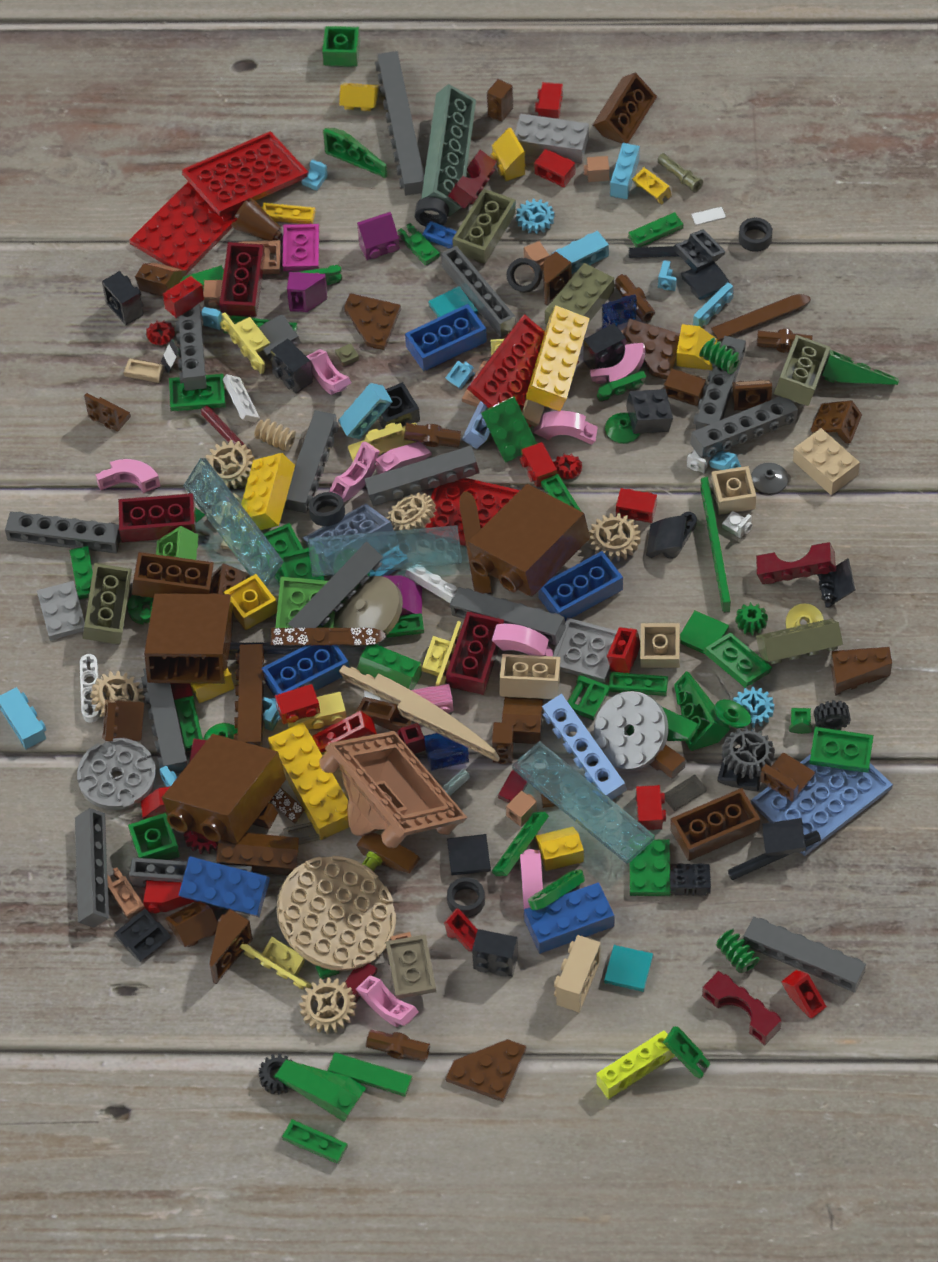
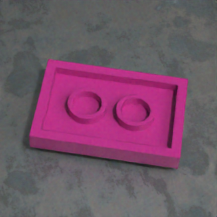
(300, 247)

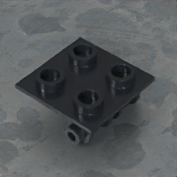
(836, 584)
(690, 877)

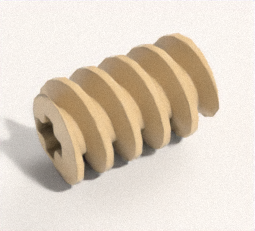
(275, 435)

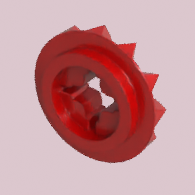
(156, 338)
(562, 470)

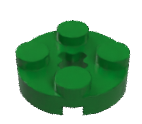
(136, 611)

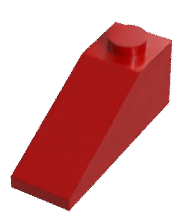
(349, 728)
(163, 896)

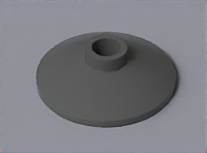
(769, 484)

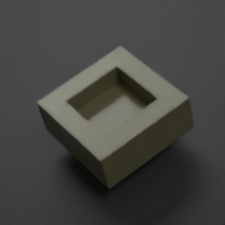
(346, 355)

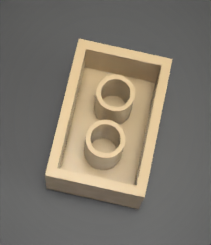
(826, 461)
(529, 676)
(577, 973)

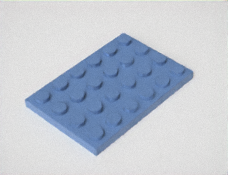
(827, 800)

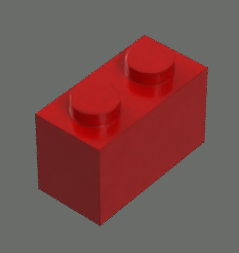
(550, 100)
(554, 168)
(183, 296)
(537, 463)
(636, 505)
(624, 650)
(297, 704)
(649, 807)

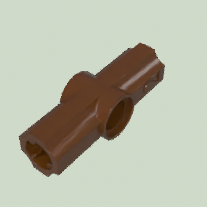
(627, 288)
(780, 340)
(432, 435)
(398, 1045)

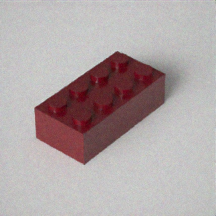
(242, 279)
(155, 516)
(473, 654)

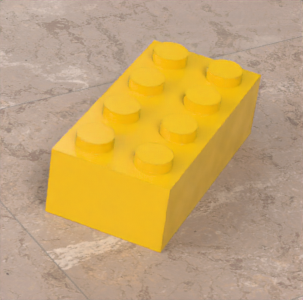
(268, 489)

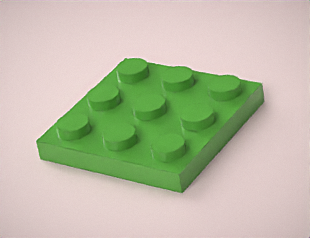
(293, 596)

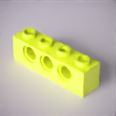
(634, 1065)

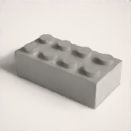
(556, 135)

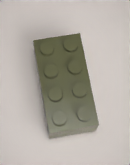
(484, 225)
(584, 292)
(802, 370)
(107, 603)
(799, 640)

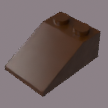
(526, 718)
(230, 934)

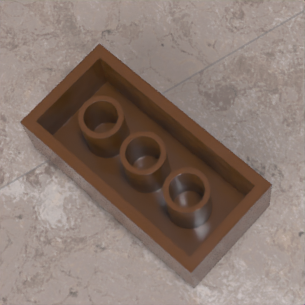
(171, 575)
(715, 824)

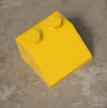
(358, 95)
(509, 155)
(689, 346)
(252, 602)
(560, 848)

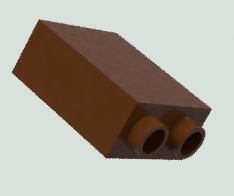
(528, 541)
(189, 638)
(224, 789)

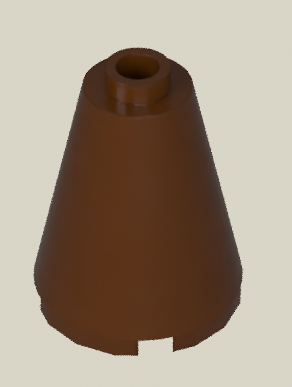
(256, 222)

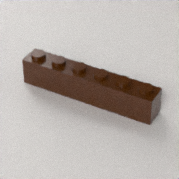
(250, 694)

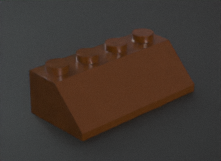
(625, 109)
(262, 852)

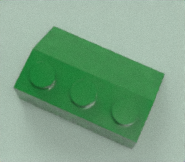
(390, 664)

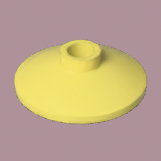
(802, 612)

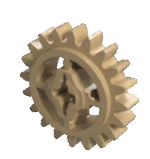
(227, 460)
(412, 512)
(616, 542)
(114, 687)
(317, 995)

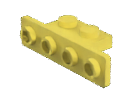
(248, 338)
(384, 440)
(439, 654)
(281, 958)

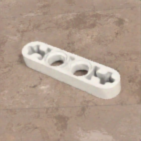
(86, 687)

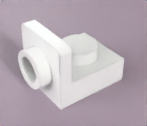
(697, 463)
(737, 524)

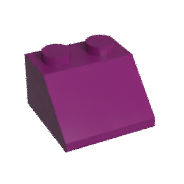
(378, 236)
(411, 594)

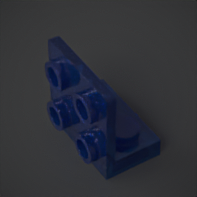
(619, 311)
(444, 752)

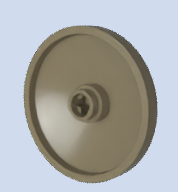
(373, 605)

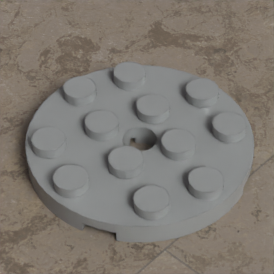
(649, 730)
(121, 792)

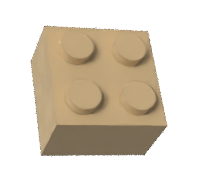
(733, 490)
(660, 645)

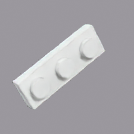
(241, 398)
(432, 583)

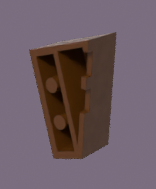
(859, 666)

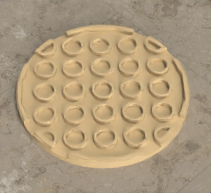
(336, 913)

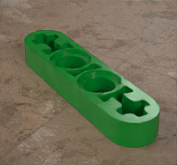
(556, 889)

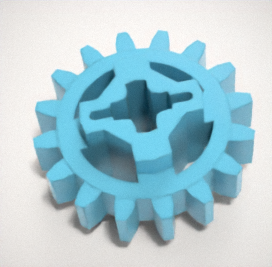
(535, 216)
(763, 705)

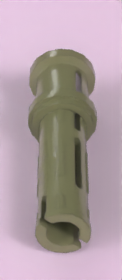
(685, 176)

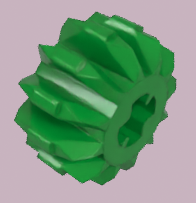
(751, 618)

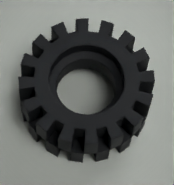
(832, 715)
(264, 1074)

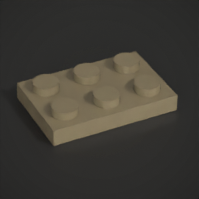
(411, 966)

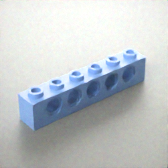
(559, 708)

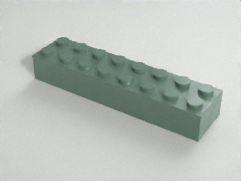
(448, 144)

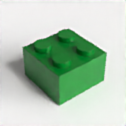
(341, 46)
(154, 838)

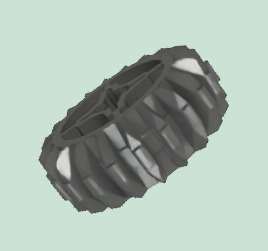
(751, 745)

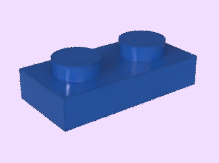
(439, 234)

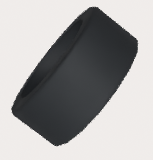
(431, 204)
(757, 224)
(537, 272)
(329, 518)
(466, 883)

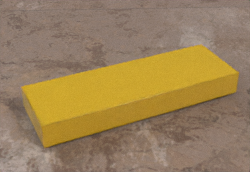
(290, 213)

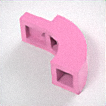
(629, 365)
(326, 373)
(566, 423)
(128, 471)
(353, 479)
(521, 639)
(531, 874)
(385, 1003)

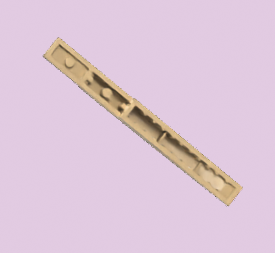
(419, 710)

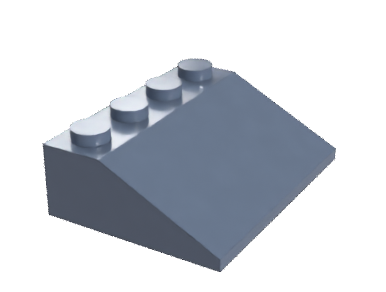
(358, 521)

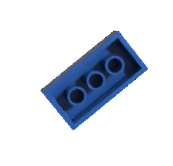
(445, 337)
(581, 586)
(305, 666)
(224, 886)
(571, 915)

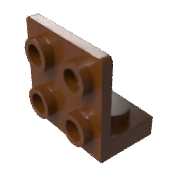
(106, 412)
(838, 417)
(226, 577)
(123, 720)
(786, 776)

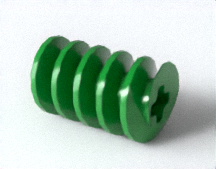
(720, 356)
(736, 953)

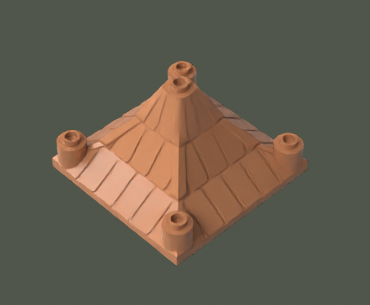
(389, 789)

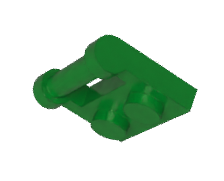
(592, 699)

